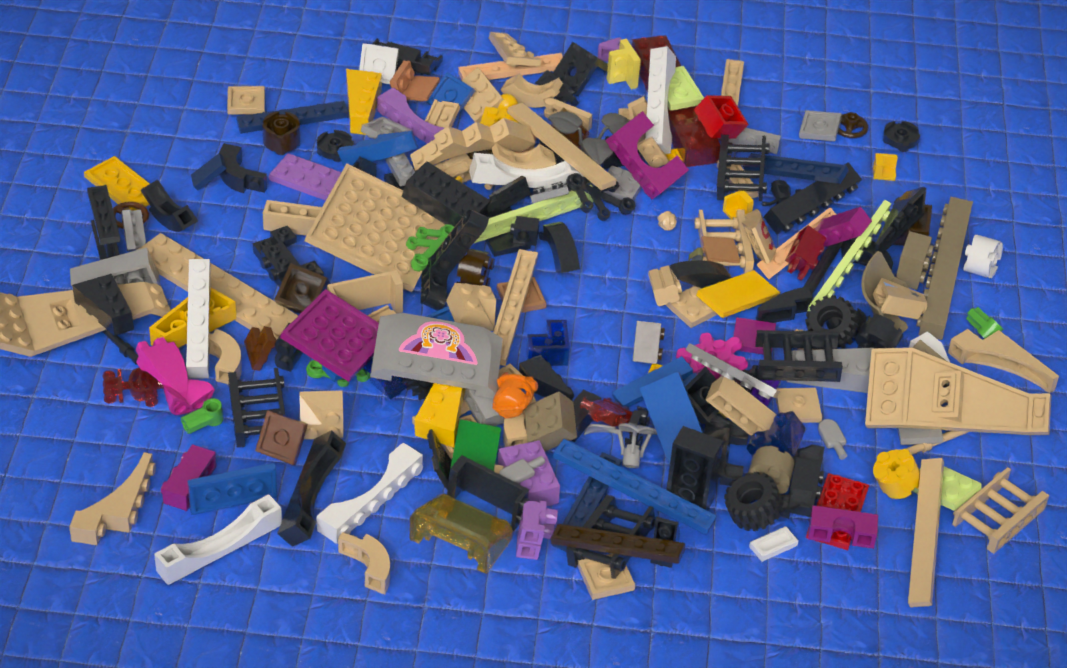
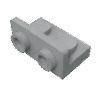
(133, 229)

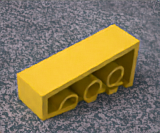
(362, 95)
(174, 324)
(440, 413)

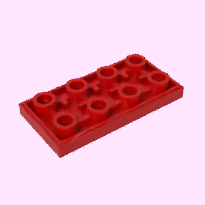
(844, 495)

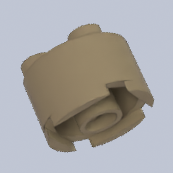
(774, 464)

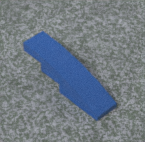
(380, 148)

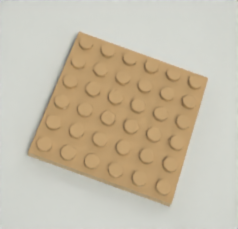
(370, 224)

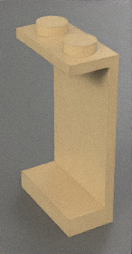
(648, 147)
(371, 291)

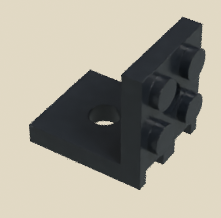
(585, 64)

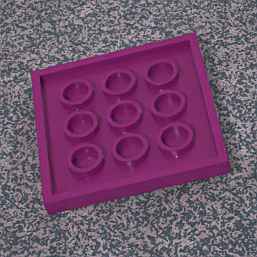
(334, 335)

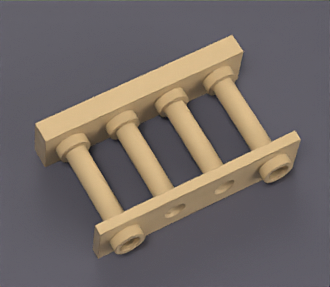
(739, 236)
(1009, 526)

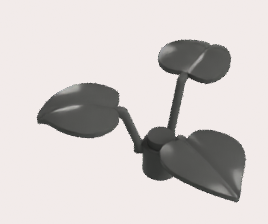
(594, 148)

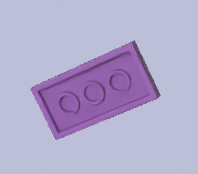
(305, 176)

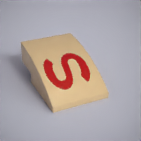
(759, 236)

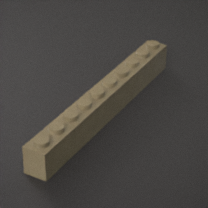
(945, 267)

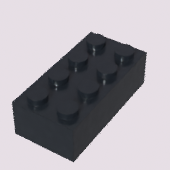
(442, 195)
(695, 467)

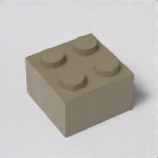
(915, 259)
(551, 421)

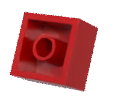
(720, 116)

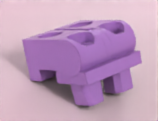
(534, 528)

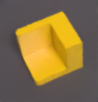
(884, 166)
(737, 201)

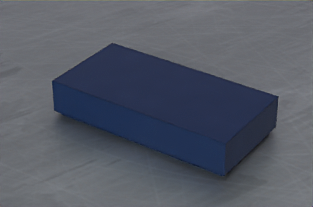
(208, 171)

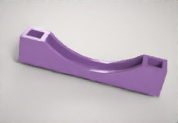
(395, 107)

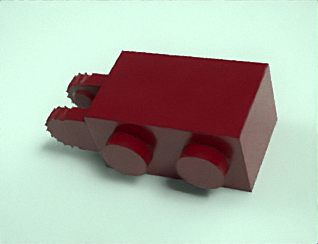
(804, 251)

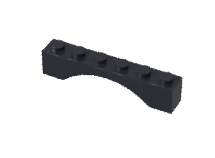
(299, 517)

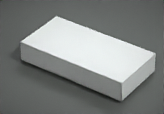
(773, 543)

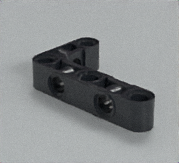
(448, 256)

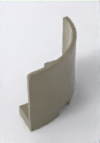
(874, 271)

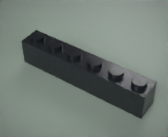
(810, 201)

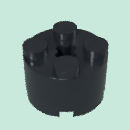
(878, 333)

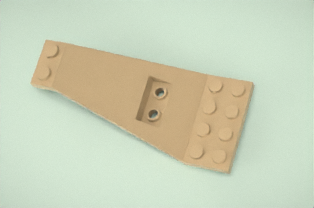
(53, 319)
(909, 393)

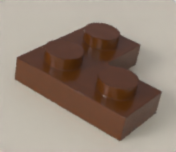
(259, 346)

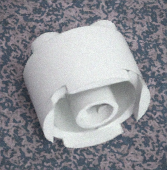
(983, 256)

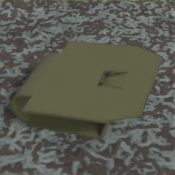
(697, 254)

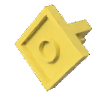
(624, 65)

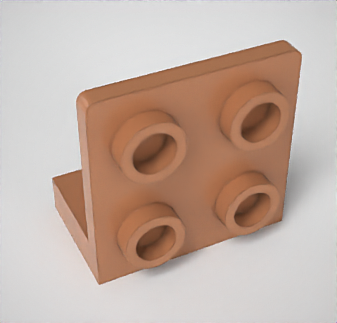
(413, 87)

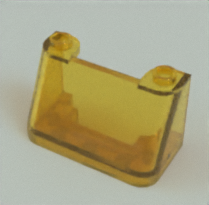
(462, 526)

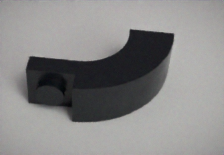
(165, 210)

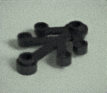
(579, 184)

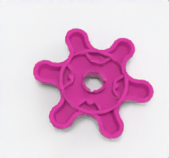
(719, 349)

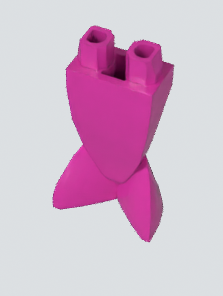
(168, 367)

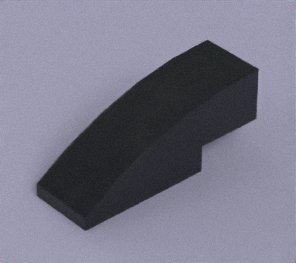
(700, 272)
(785, 306)

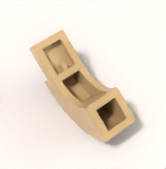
(531, 94)
(537, 158)
(370, 553)

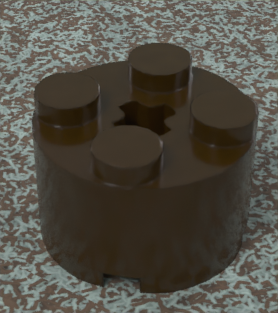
(281, 132)
(475, 268)

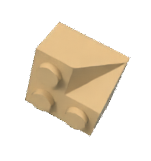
(472, 305)
(322, 412)

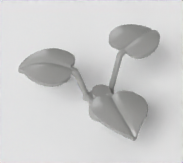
(631, 453)

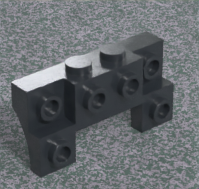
(422, 64)
(276, 257)
(730, 434)
(804, 482)

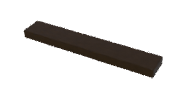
(618, 543)

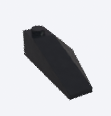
(902, 217)

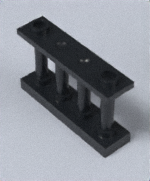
(726, 160)
(104, 222)
(798, 370)
(238, 401)
(601, 520)

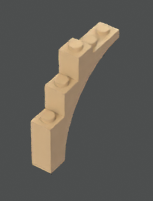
(476, 137)

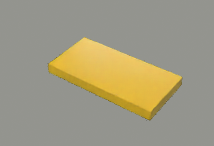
(121, 181)
(737, 293)

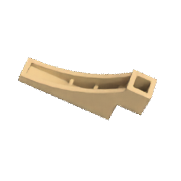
(1004, 354)
(116, 510)

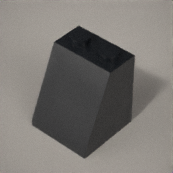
(697, 387)

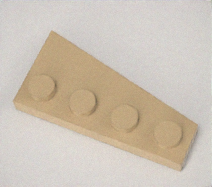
(511, 52)

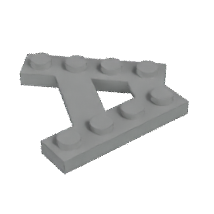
(730, 371)

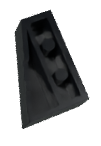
(105, 302)

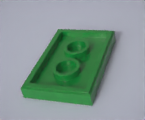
(477, 443)

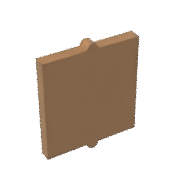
(720, 249)

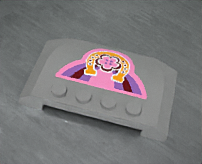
(437, 352)

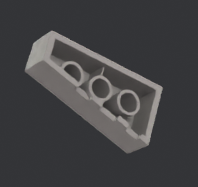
(125, 269)
(854, 371)

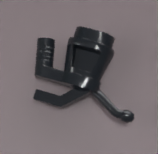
(781, 191)

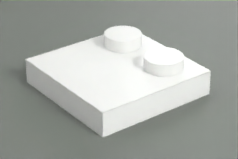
(379, 60)

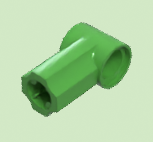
(984, 325)
(209, 414)

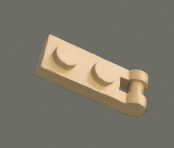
(552, 104)

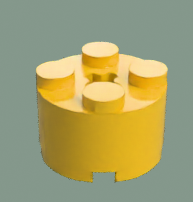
(896, 473)

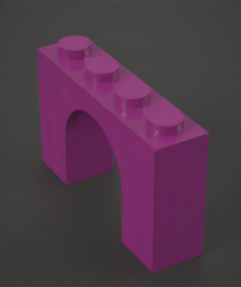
(651, 179)

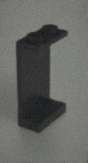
(488, 486)

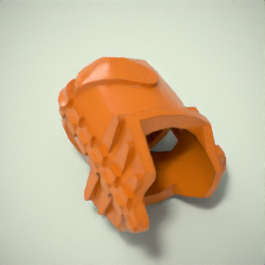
(509, 399)

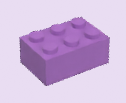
(543, 484)

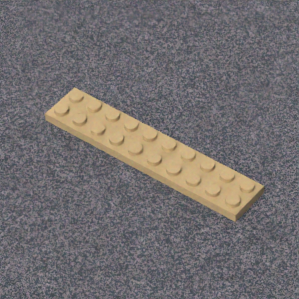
(252, 307)

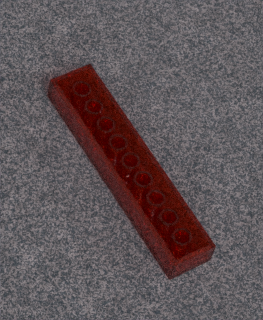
(686, 130)

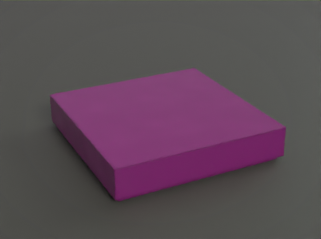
(746, 331)

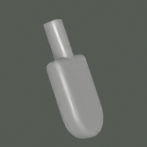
(832, 437)
(521, 469)

